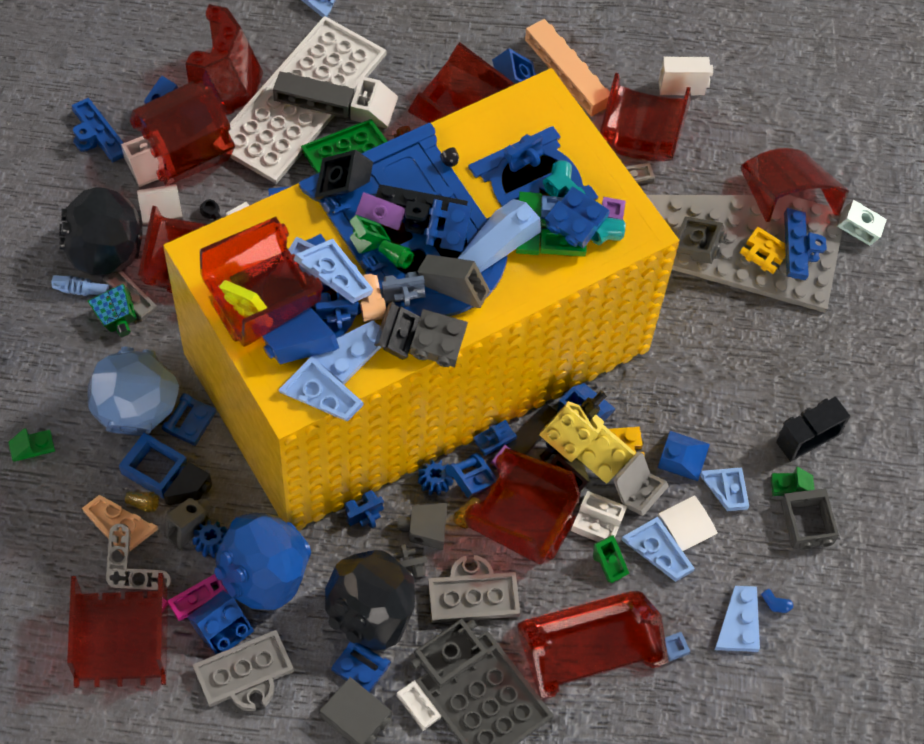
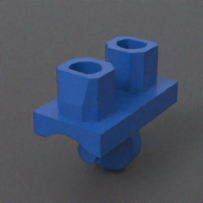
(526, 153)
(336, 310)
(494, 437)
(366, 513)

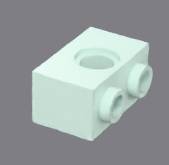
(861, 222)

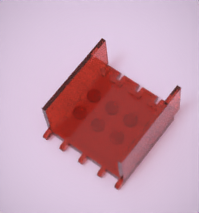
(118, 635)

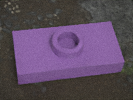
(380, 211)

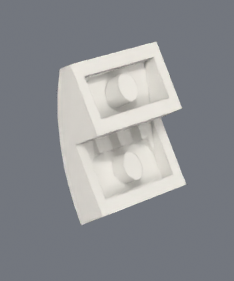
(598, 517)
(688, 523)

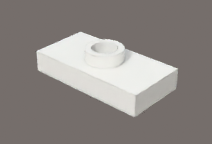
(418, 705)

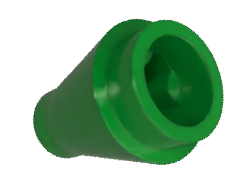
(397, 254)

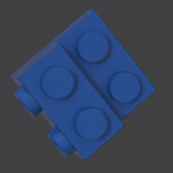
(576, 217)

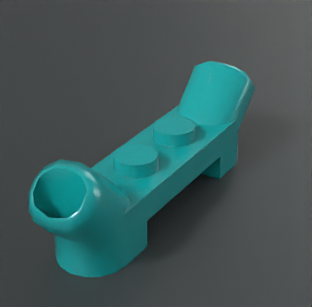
(560, 183)

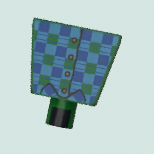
(115, 309)

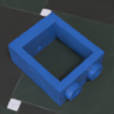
(136, 455)

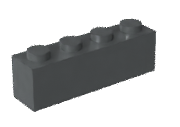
(313, 94)

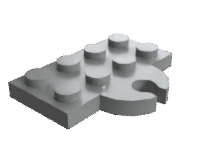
(473, 593)
(244, 671)

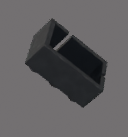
(812, 428)

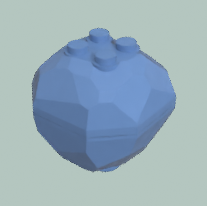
(131, 392)

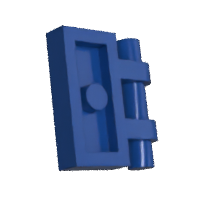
(455, 225)

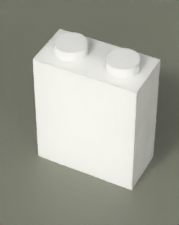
(685, 72)

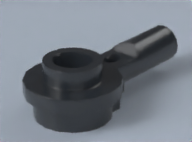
(210, 210)

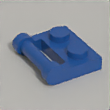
(195, 422)
(474, 481)
(349, 666)

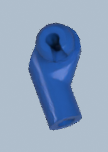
(777, 604)

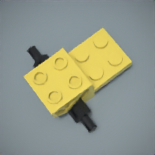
(581, 435)

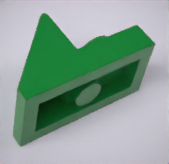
(367, 234)
(31, 445)
(791, 482)
(610, 558)

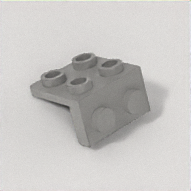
(637, 486)

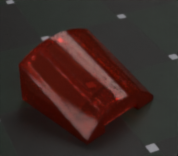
(643, 123)
(786, 172)

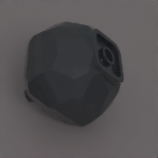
(100, 231)
(370, 599)

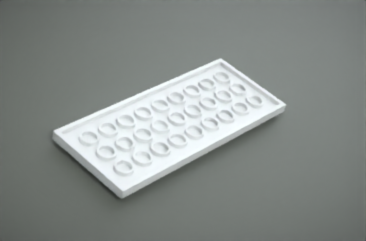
(271, 132)

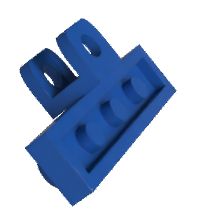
(95, 131)
(800, 245)

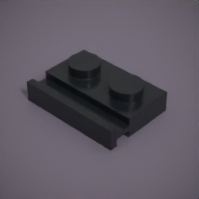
(397, 330)

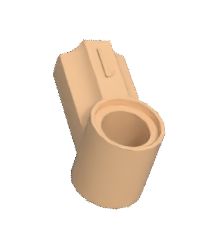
(373, 306)

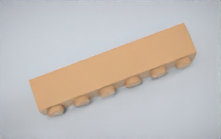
(569, 68)

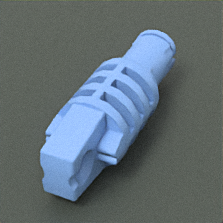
(78, 286)

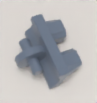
(403, 289)

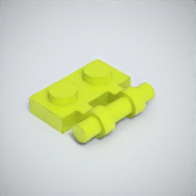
(242, 299)

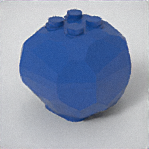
(262, 560)

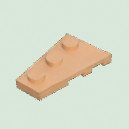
(107, 513)

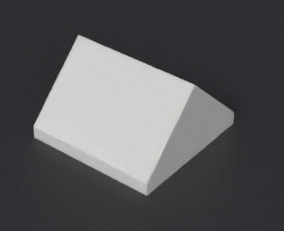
(163, 197)

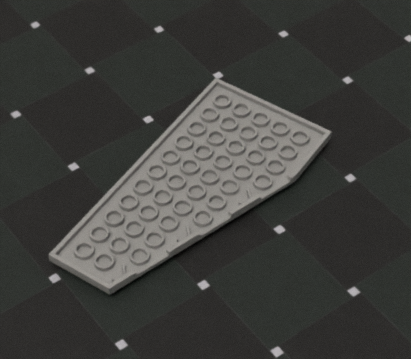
(740, 219)

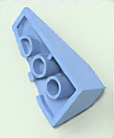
(502, 234)

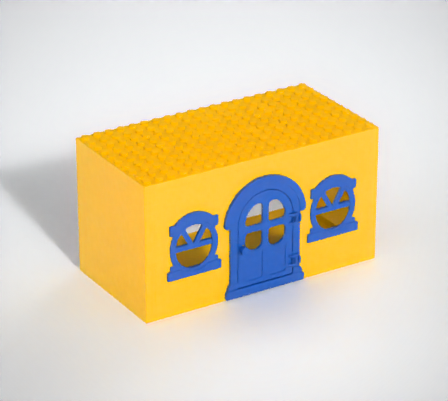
(534, 337)

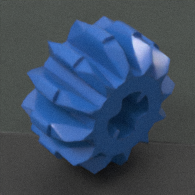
(434, 484)
(208, 533)

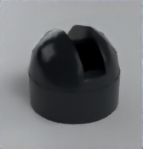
(450, 157)

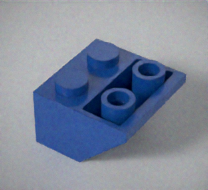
(579, 394)
(220, 623)

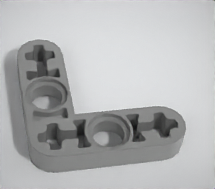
(123, 566)

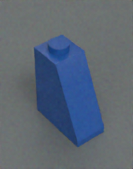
(300, 338)

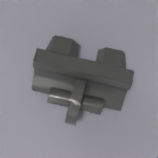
(417, 564)

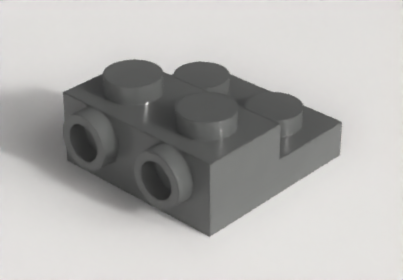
(701, 239)
(438, 338)

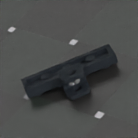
(415, 205)

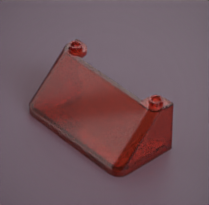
(592, 640)

